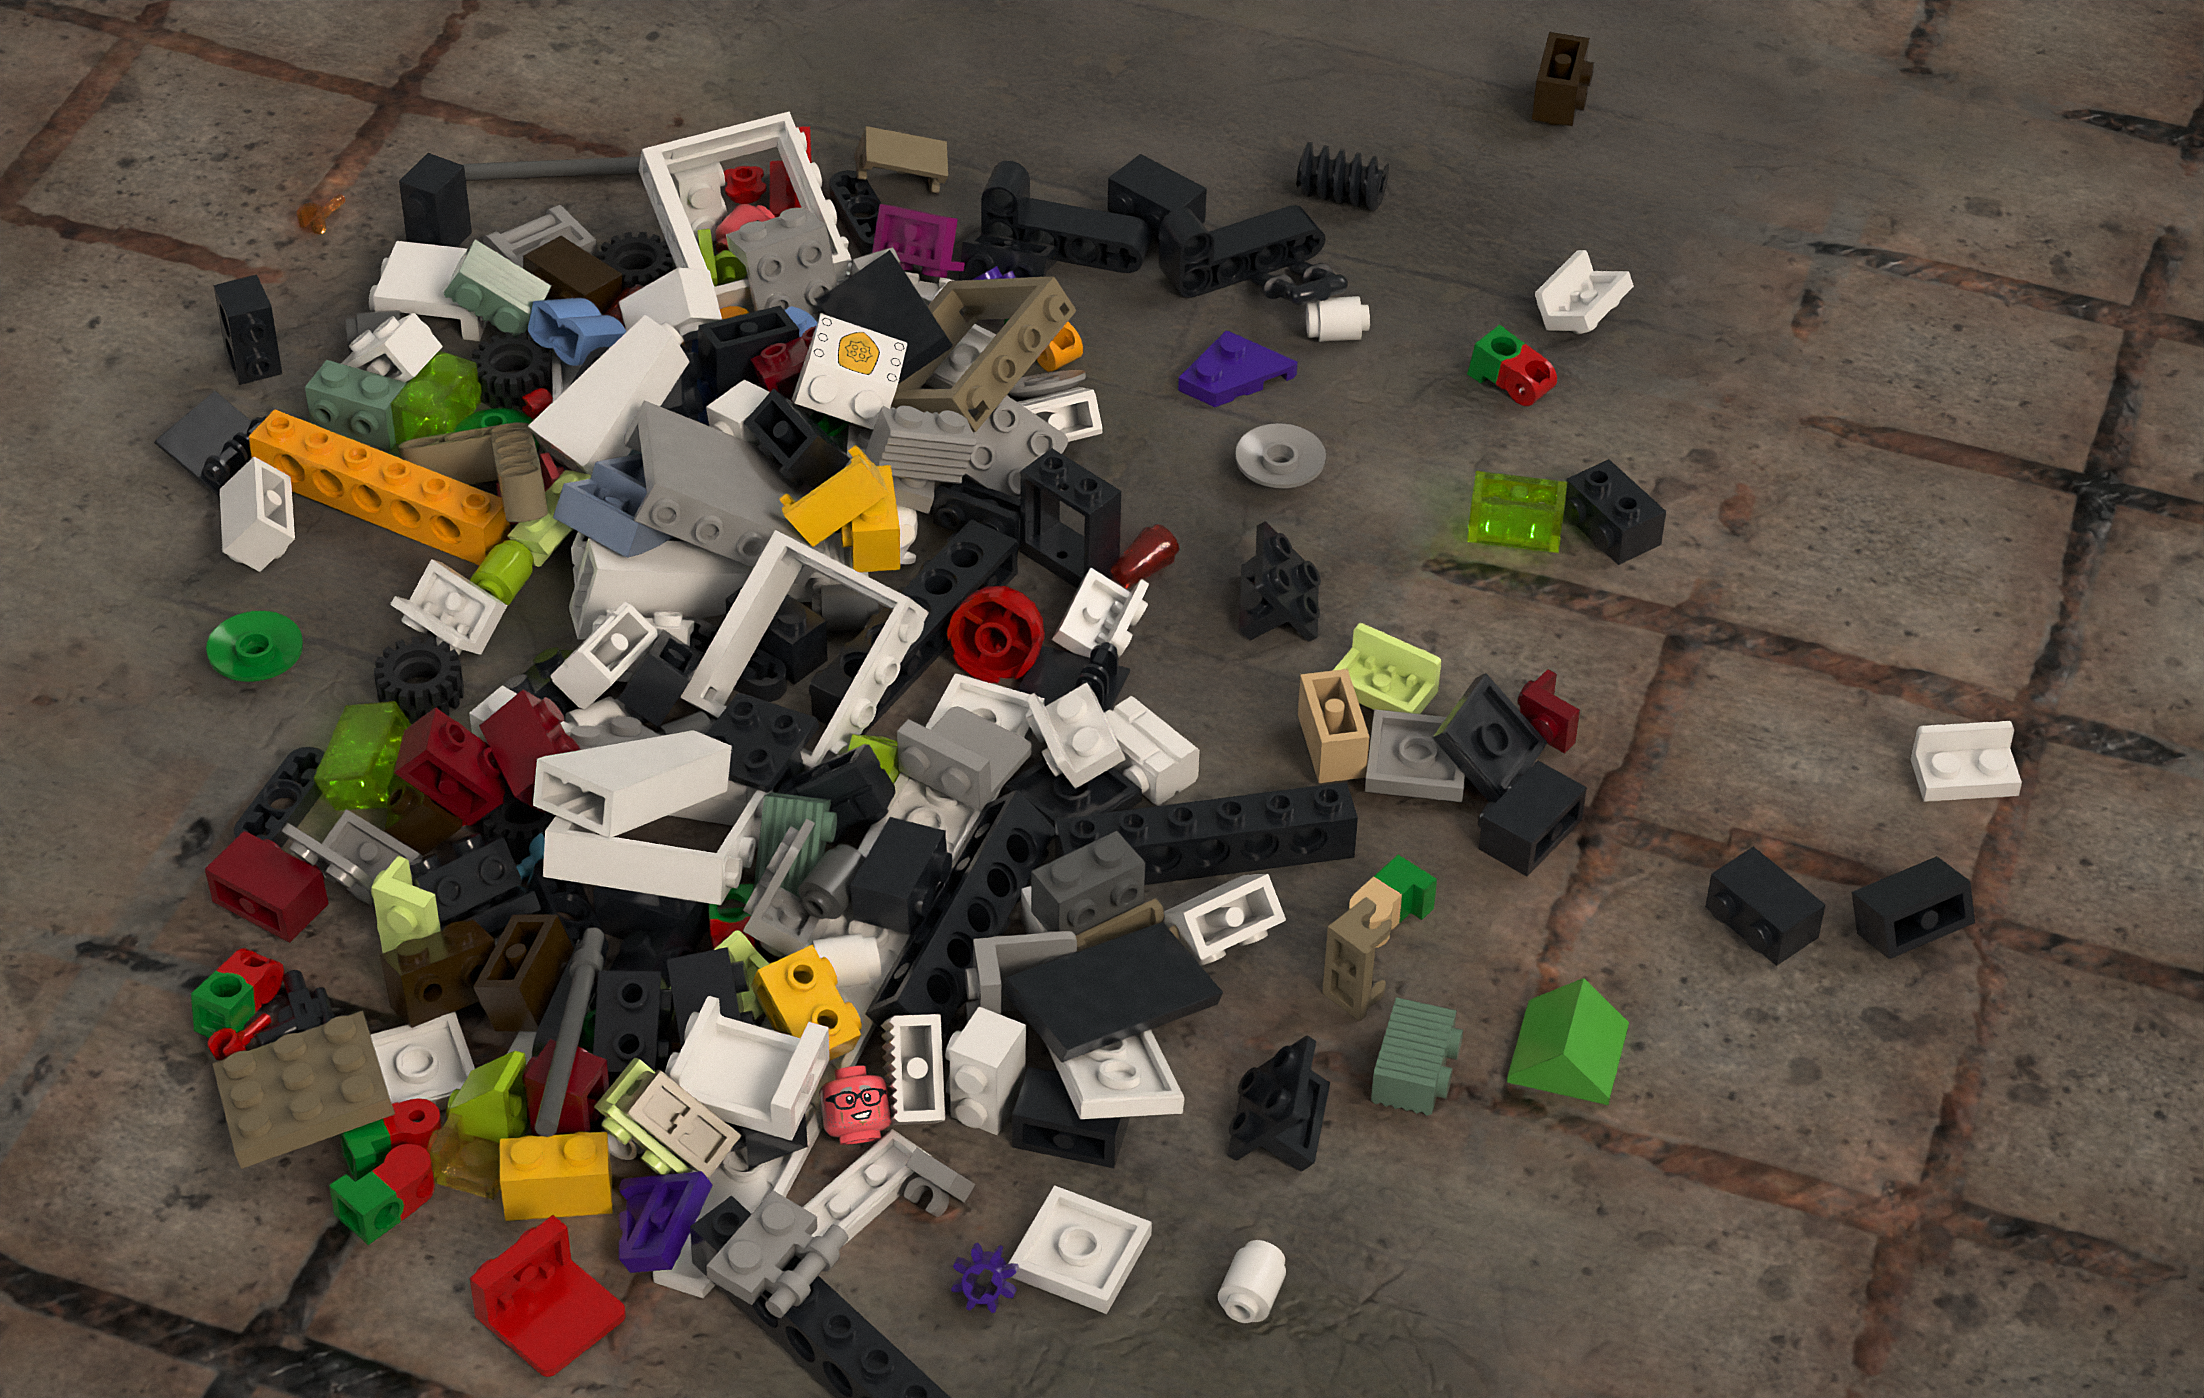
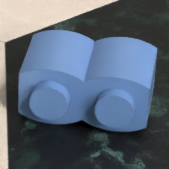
(572, 328)

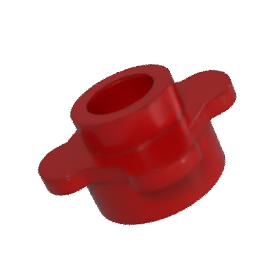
(744, 184)

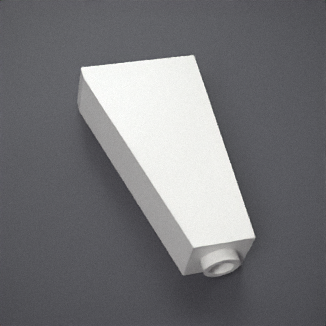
(598, 408)
(667, 578)
(632, 781)

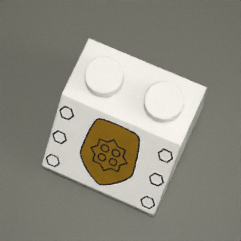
(849, 371)

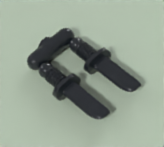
(1317, 280)

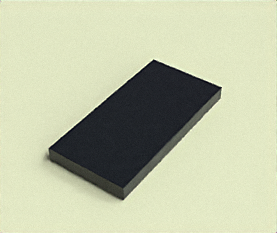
(889, 304)
(1111, 991)

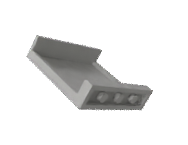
(711, 487)

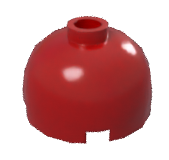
(996, 634)

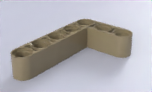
(487, 455)

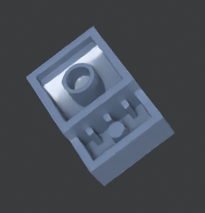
(607, 507)

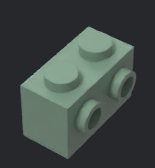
(353, 403)

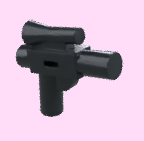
(301, 1013)

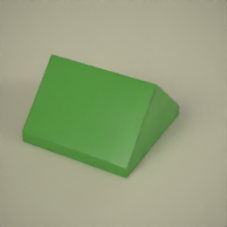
(1570, 1044)

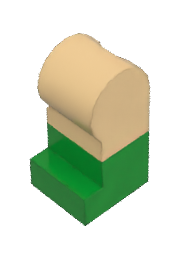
(1397, 892)

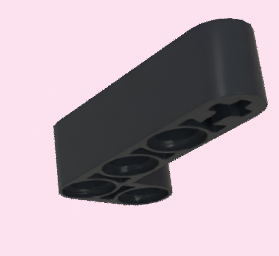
(1081, 233)
(1210, 260)

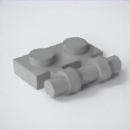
(766, 1244)

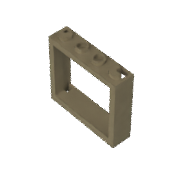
(1035, 313)

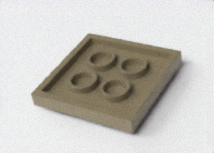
(302, 1089)

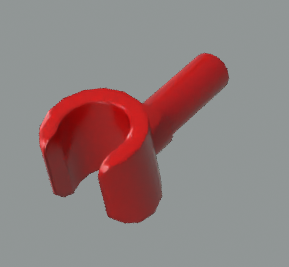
(536, 402)
(227, 1041)

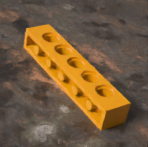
(382, 487)

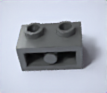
(1088, 886)

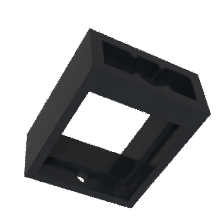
(1046, 538)

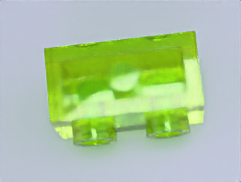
(436, 398)
(1517, 516)
(362, 756)

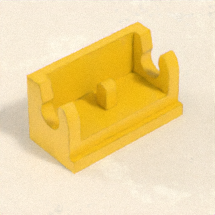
(836, 499)

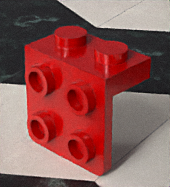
(543, 1300)

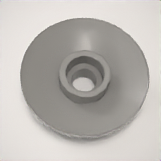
(1046, 383)
(1280, 455)

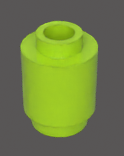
(504, 570)

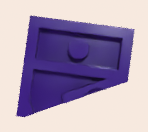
(1233, 369)
(659, 1218)

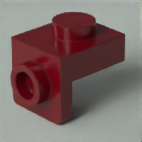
(1547, 713)

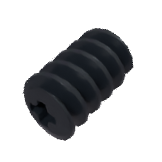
(1342, 177)

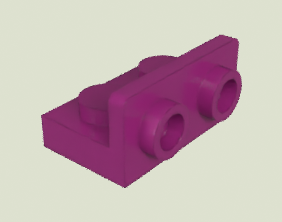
(918, 239)

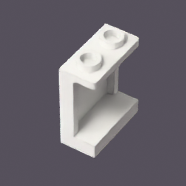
(416, 282)
(750, 1071)

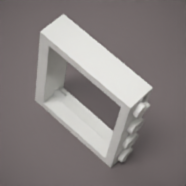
(724, 144)
(753, 614)
(660, 869)

